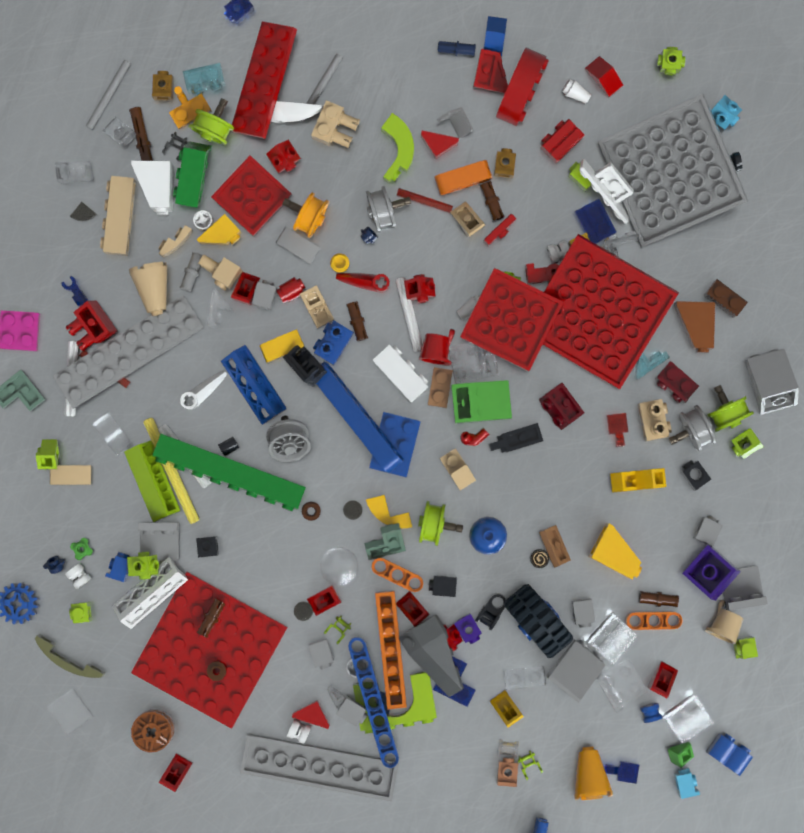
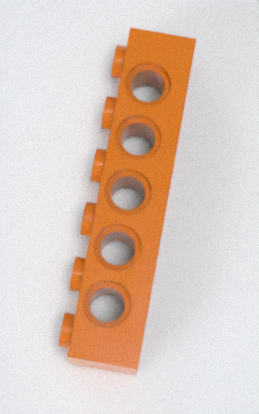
(390, 650)

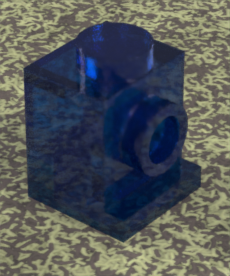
(246, 9)

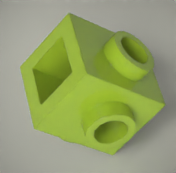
(668, 67)
(143, 565)

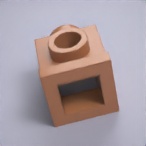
(504, 780)

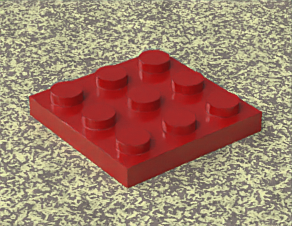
(251, 195)

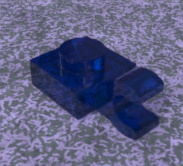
(79, 296)
(625, 771)

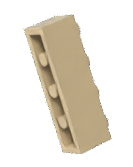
(119, 215)

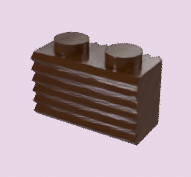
(725, 298)

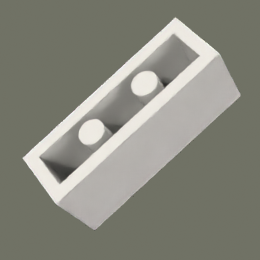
(401, 373)

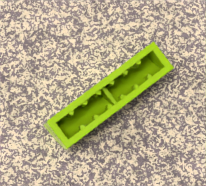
(151, 481)

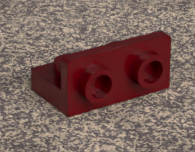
(676, 382)
(561, 406)

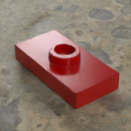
(500, 231)

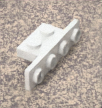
(610, 185)

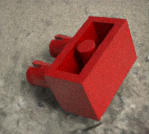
(94, 321)

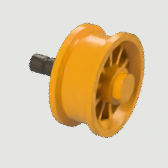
(309, 215)

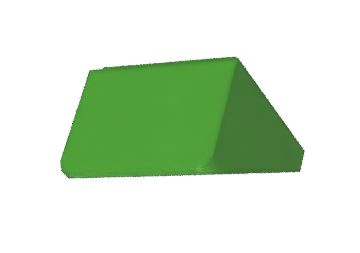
(681, 754)

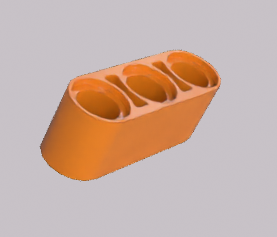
(463, 177)
(407, 575)
(662, 620)

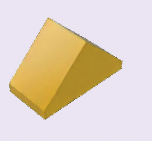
(506, 709)

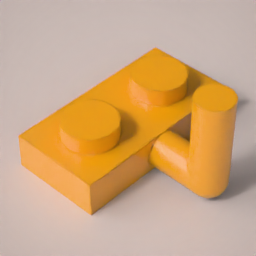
(186, 113)

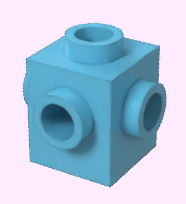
(726, 112)

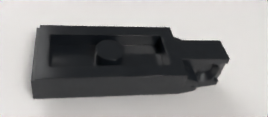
(517, 438)

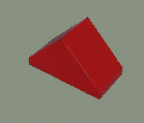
(604, 76)
(438, 143)
(245, 288)
(324, 600)
(412, 609)
(663, 680)
(312, 714)
(175, 773)

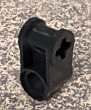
(491, 612)

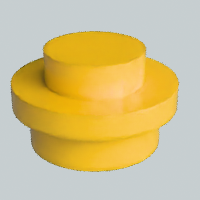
(339, 262)

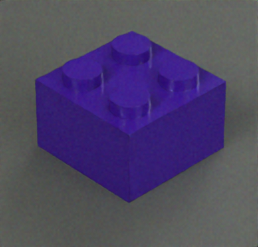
(711, 572)

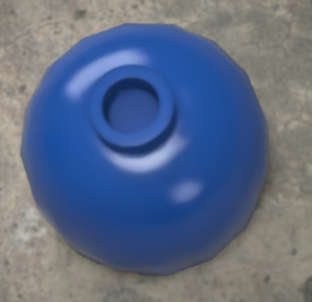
(488, 535)

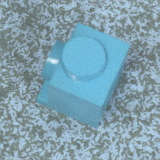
(686, 783)

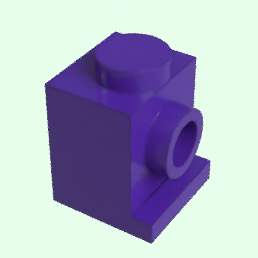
(468, 621)

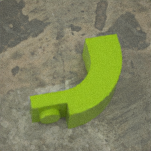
(401, 135)

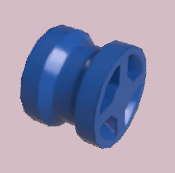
(651, 713)

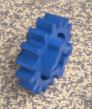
(18, 595)

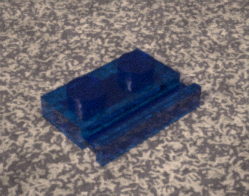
(595, 221)

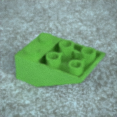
(481, 401)

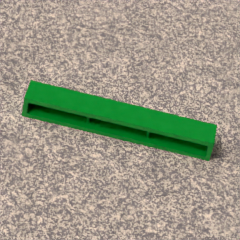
(228, 471)

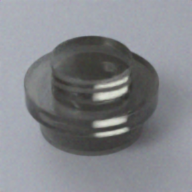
(352, 510)
(303, 611)

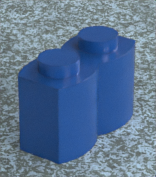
(730, 754)

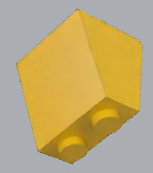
(615, 553)

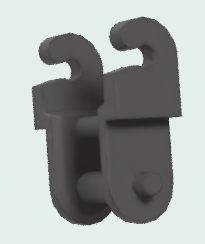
(174, 136)

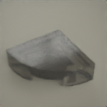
(83, 213)

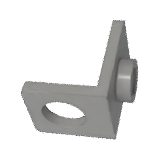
(459, 121)

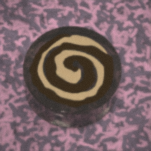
(539, 558)

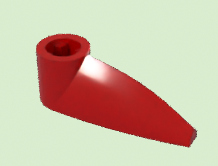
(364, 281)

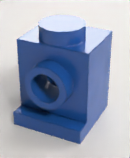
(118, 567)

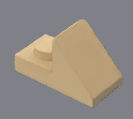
(467, 219)
(457, 469)

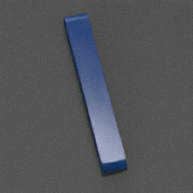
(359, 420)
(372, 712)

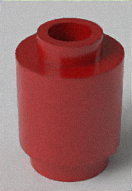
(290, 289)

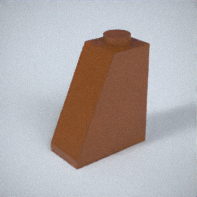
(698, 323)

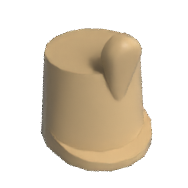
(726, 625)

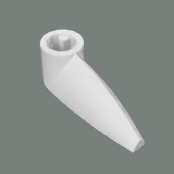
(293, 112)
(202, 390)

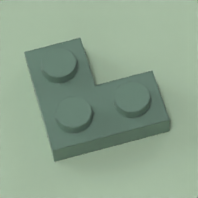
(20, 386)
(390, 544)

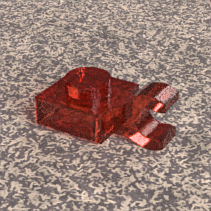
(618, 425)

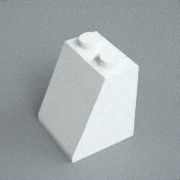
(157, 184)

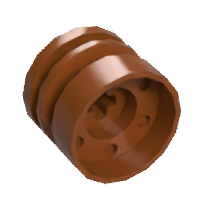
(154, 719)

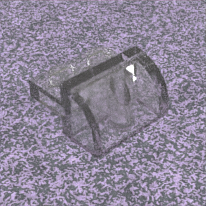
(612, 638)
(687, 718)

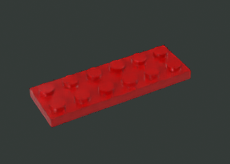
(263, 79)

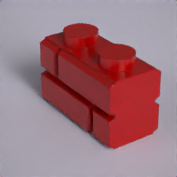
(562, 140)

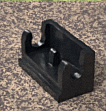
(305, 365)

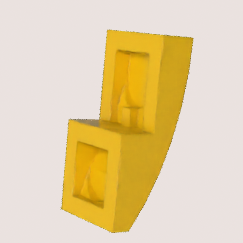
(281, 345)

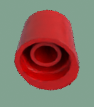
(436, 348)

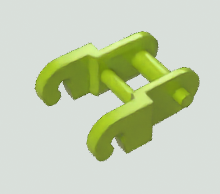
(347, 626)
(530, 764)

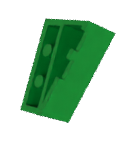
(191, 174)

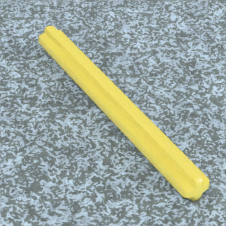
(173, 476)

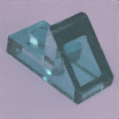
(644, 365)

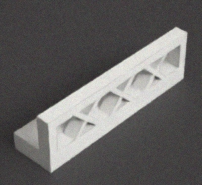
(150, 596)

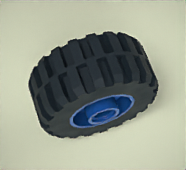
(538, 621)

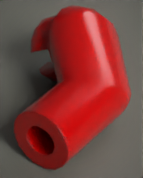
(474, 439)

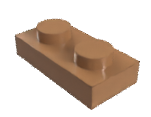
(440, 387)
(555, 546)

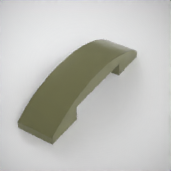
(47, 647)

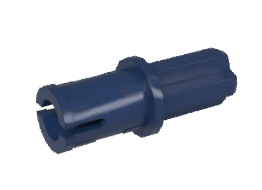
(456, 48)

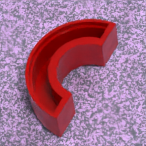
(521, 86)

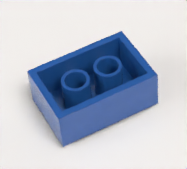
(402, 434)

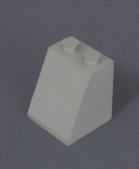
(772, 381)
(576, 670)

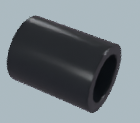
(228, 446)

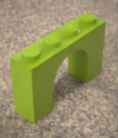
(421, 709)

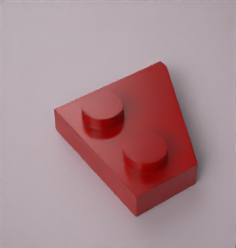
(490, 72)

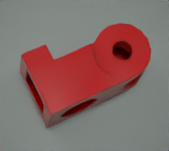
(539, 275)

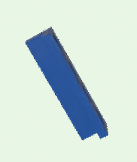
(255, 382)

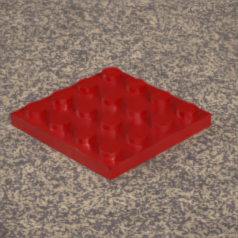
(511, 319)

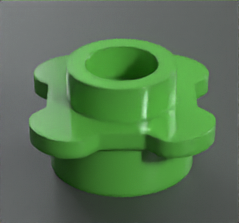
(86, 549)

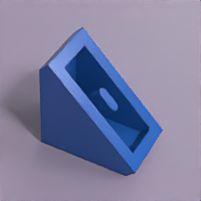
(495, 34)

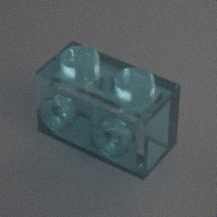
(204, 78)

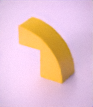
(638, 480)
(380, 510)

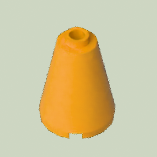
(591, 776)

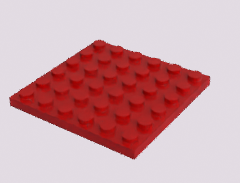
(605, 311)
(179, 656)

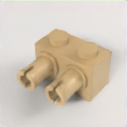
(327, 124)
(224, 273)
(654, 420)

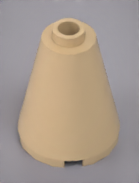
(151, 286)

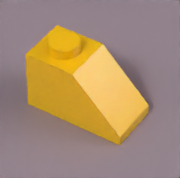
(220, 233)

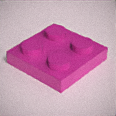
(19, 330)

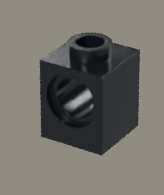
(703, 477)
(207, 546)
(443, 586)

